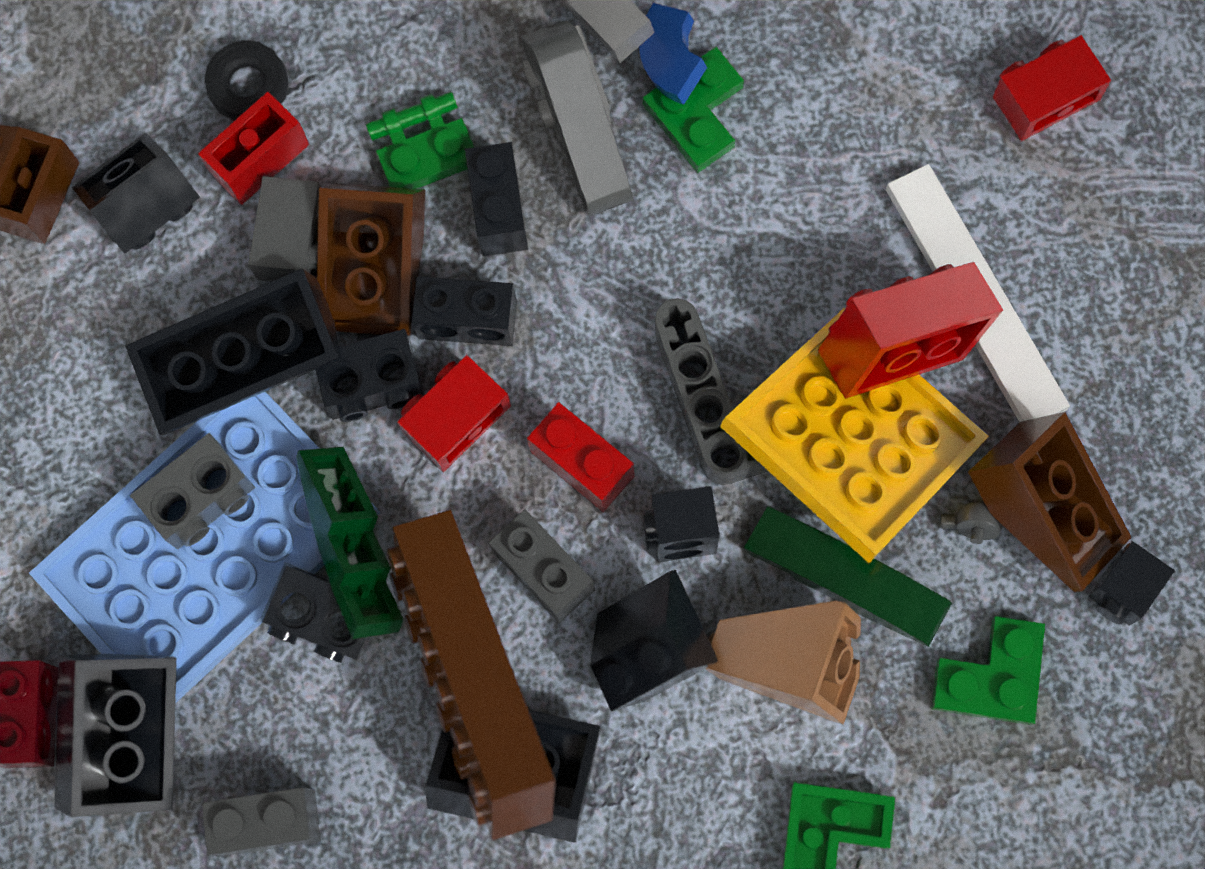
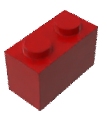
(1050, 87)
(254, 147)
(453, 412)
(581, 457)

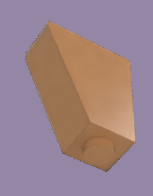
(793, 656)

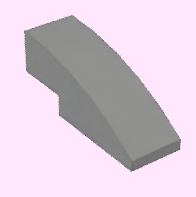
(613, 22)

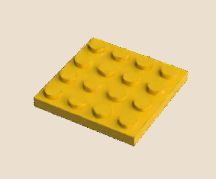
(855, 459)

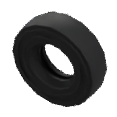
(238, 56)

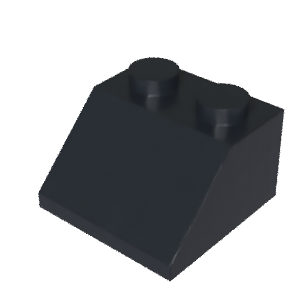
(136, 193)
(648, 643)

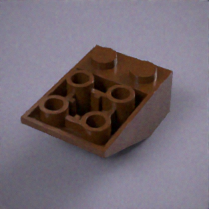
(32, 181)

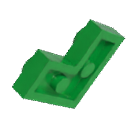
(693, 125)
(1005, 686)
(829, 816)

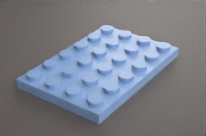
(200, 600)

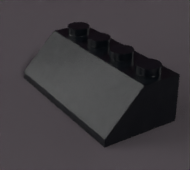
(235, 350)

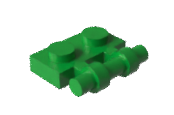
(425, 156)

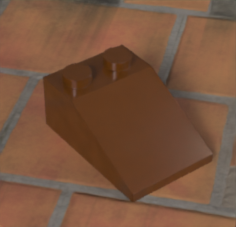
(370, 255)
(1052, 498)

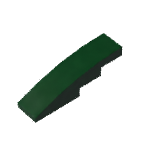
(346, 541)
(844, 575)

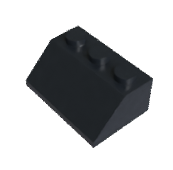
(115, 734)
(570, 754)

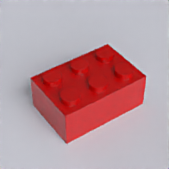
(908, 328)

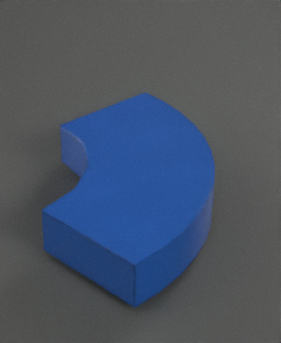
(667, 53)

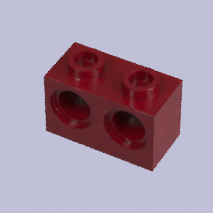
(27, 714)

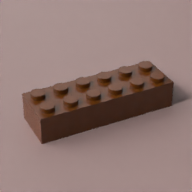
(471, 677)

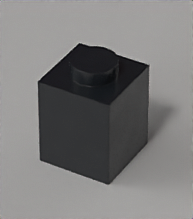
(1130, 585)

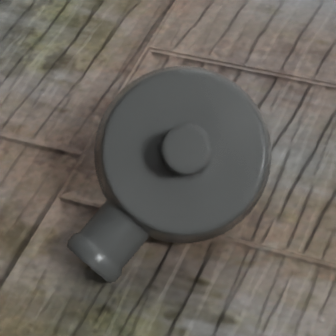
(973, 522)

